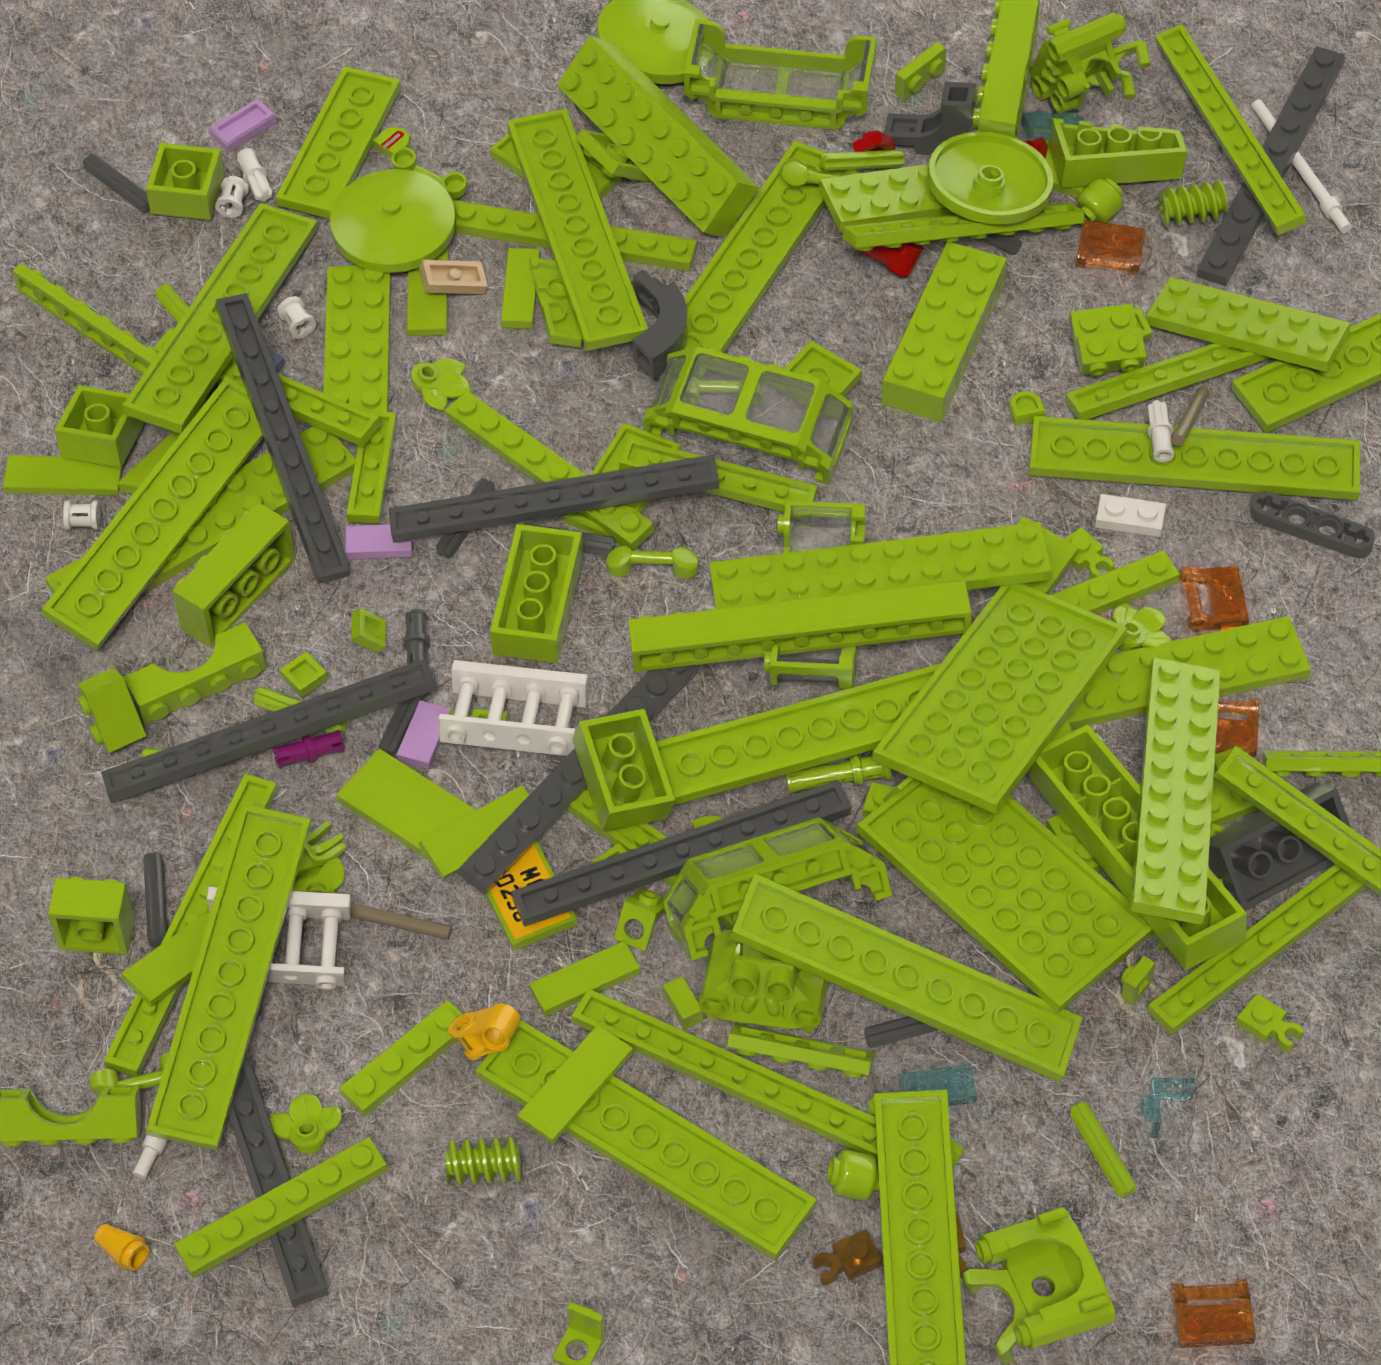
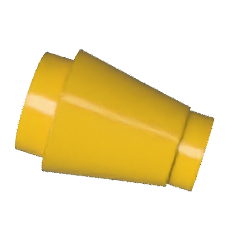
(122, 1246)

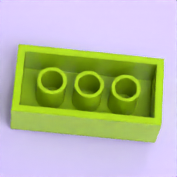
(234, 574)
(537, 593)

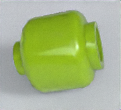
(1100, 200)
(853, 1175)

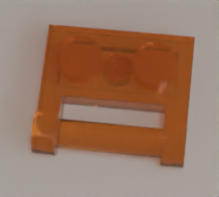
(1111, 246)
(1224, 595)
(1238, 732)
(1213, 1323)

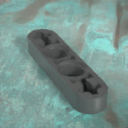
(1314, 520)

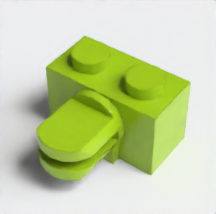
(110, 710)

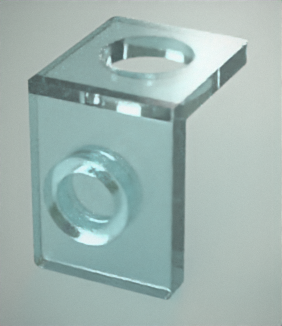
(1158, 1092)

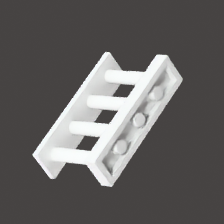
(513, 683)
(329, 908)

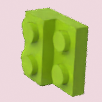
(1107, 339)

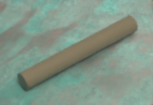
(1190, 416)
(401, 921)

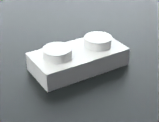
(1130, 515)

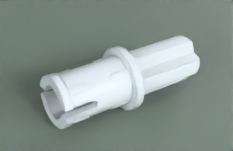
(254, 174)
(1160, 431)

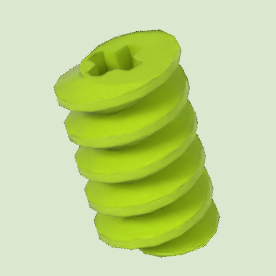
(1192, 202)
(483, 1161)

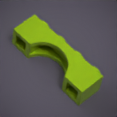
(161, 692)
(112, 1117)

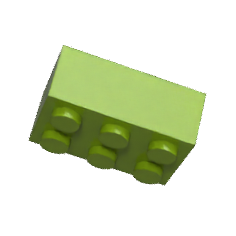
(623, 770)

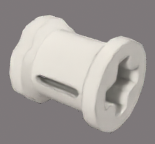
(234, 197)
(294, 314)
(71, 510)

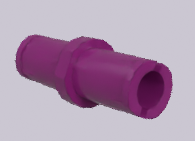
(308, 749)

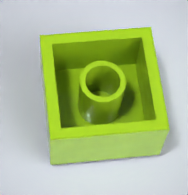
(185, 181)
(96, 428)
(91, 915)

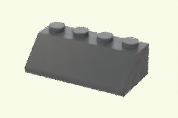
(1264, 857)

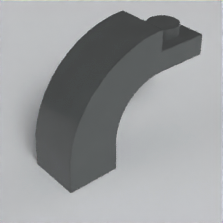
(932, 129)
(669, 330)

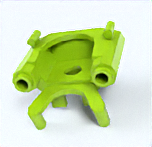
(1084, 58)
(758, 988)
(1050, 1250)

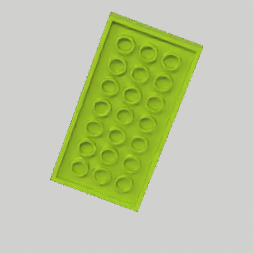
(1000, 695)
(1009, 888)

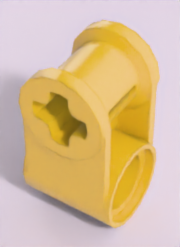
(485, 1030)

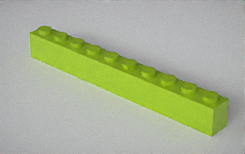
(799, 625)

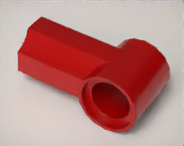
(898, 260)

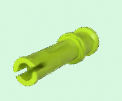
(855, 770)

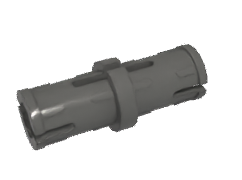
(416, 639)

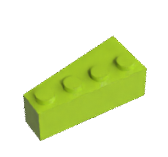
(1115, 153)

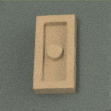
(453, 277)

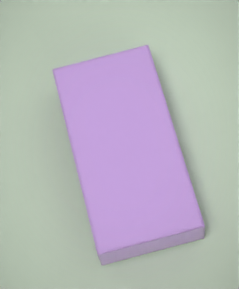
(242, 125)
(374, 542)
(422, 736)

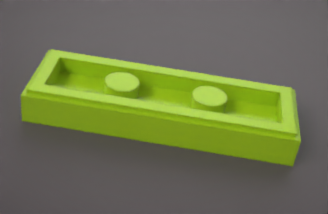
(519, 290)
(594, 972)

